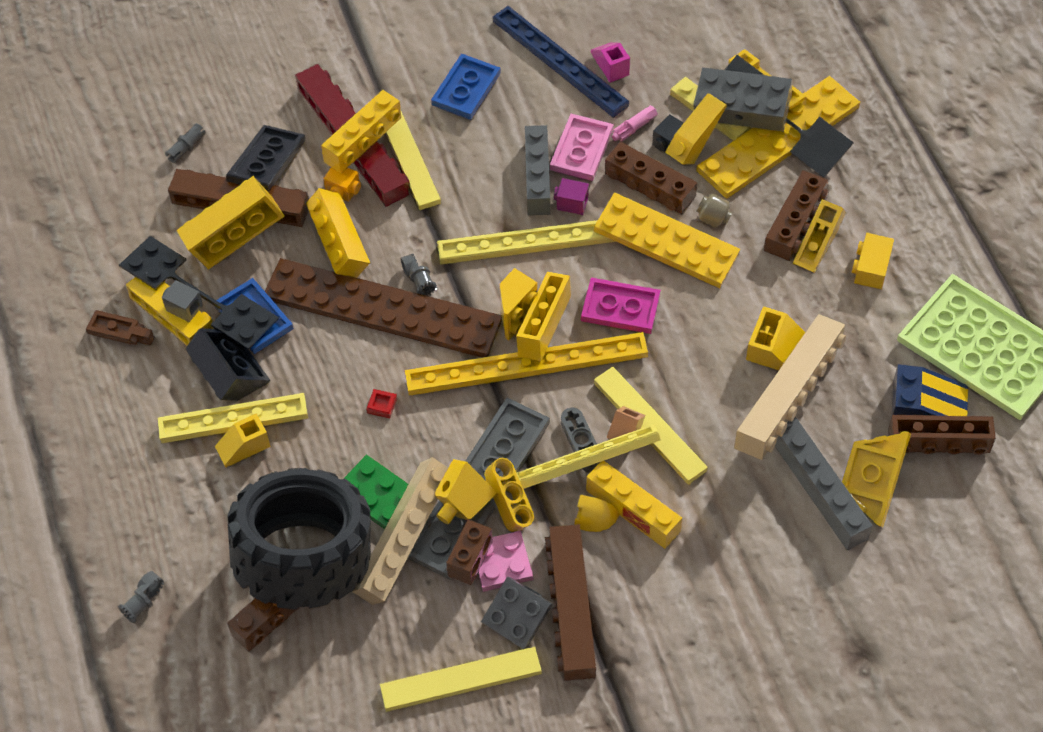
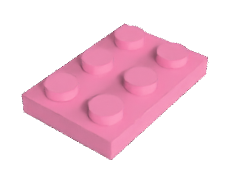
(581, 147)

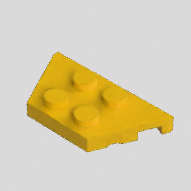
(874, 473)

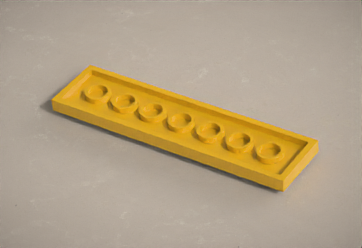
(763, 149)

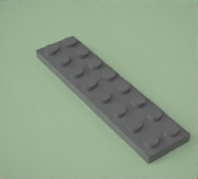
(509, 436)

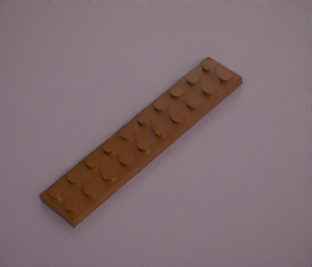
(384, 308)

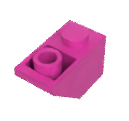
(612, 60)

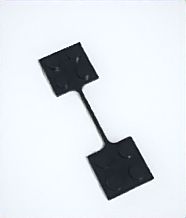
(819, 145)
(241, 321)

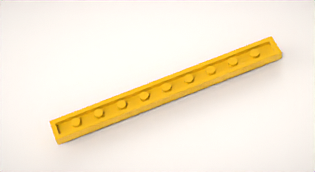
(511, 366)

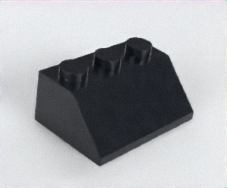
(226, 365)

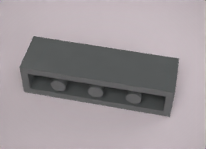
(537, 170)

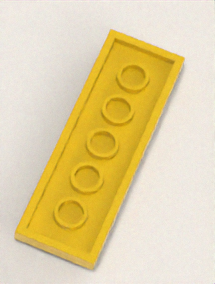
(667, 240)

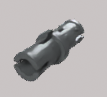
(185, 143)

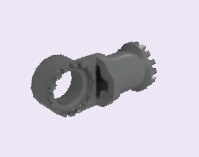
(418, 274)
(146, 589)

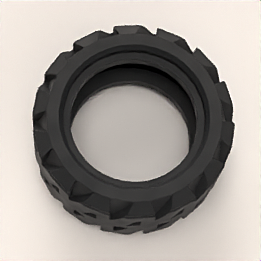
(299, 575)

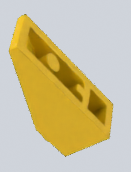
(696, 130)
(819, 235)

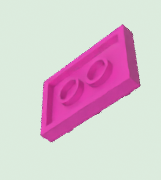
(620, 305)

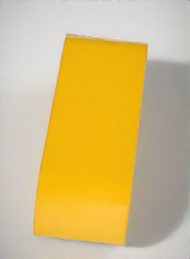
(511, 483)

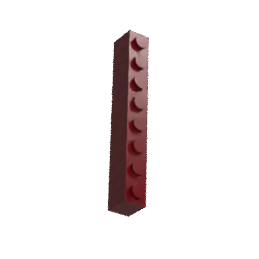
(334, 111)

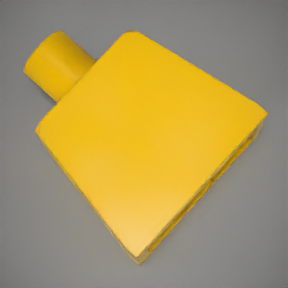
(462, 492)

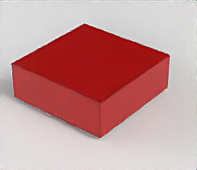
(381, 403)

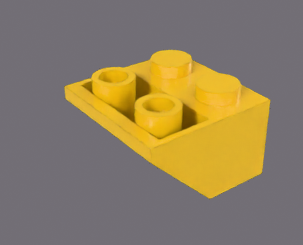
(516, 297)
(773, 338)

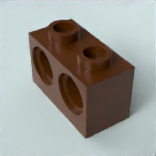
(469, 552)

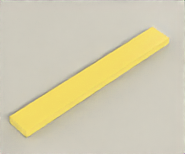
(519, 242)

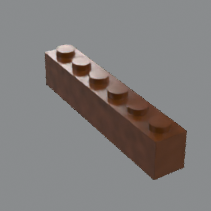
(204, 190)
(572, 603)

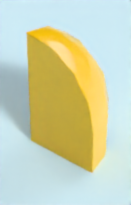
(595, 514)

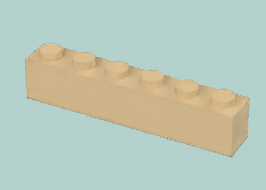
(401, 532)

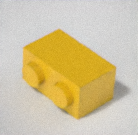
(873, 261)

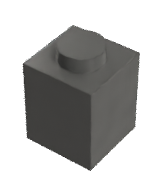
(182, 301)

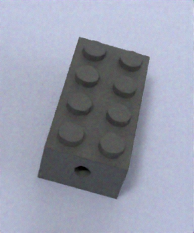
(749, 97)

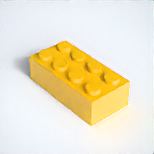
(230, 223)

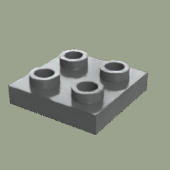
(516, 612)

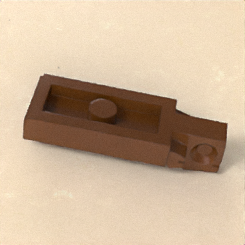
(119, 329)

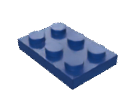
(466, 86)
(254, 292)

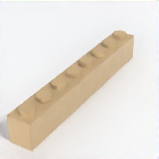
(790, 387)

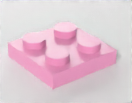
(505, 559)

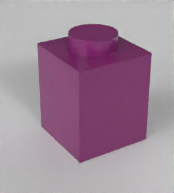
(571, 196)

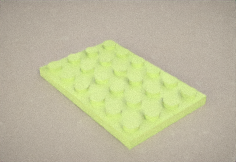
(980, 345)

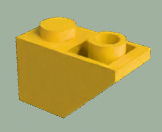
(242, 440)

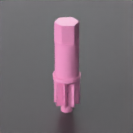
(630, 126)

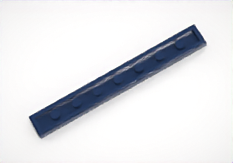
(561, 61)

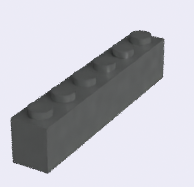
(823, 485)

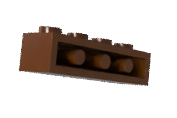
(650, 178)
(795, 215)
(945, 433)
(257, 622)

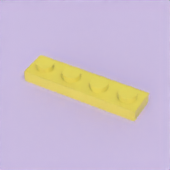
(685, 93)

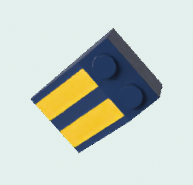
(927, 393)

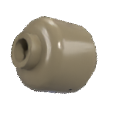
(714, 210)

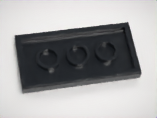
(266, 156)

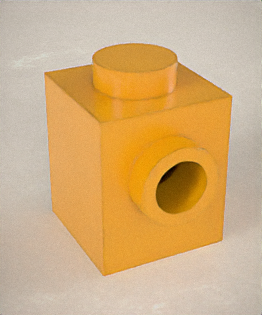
(346, 183)

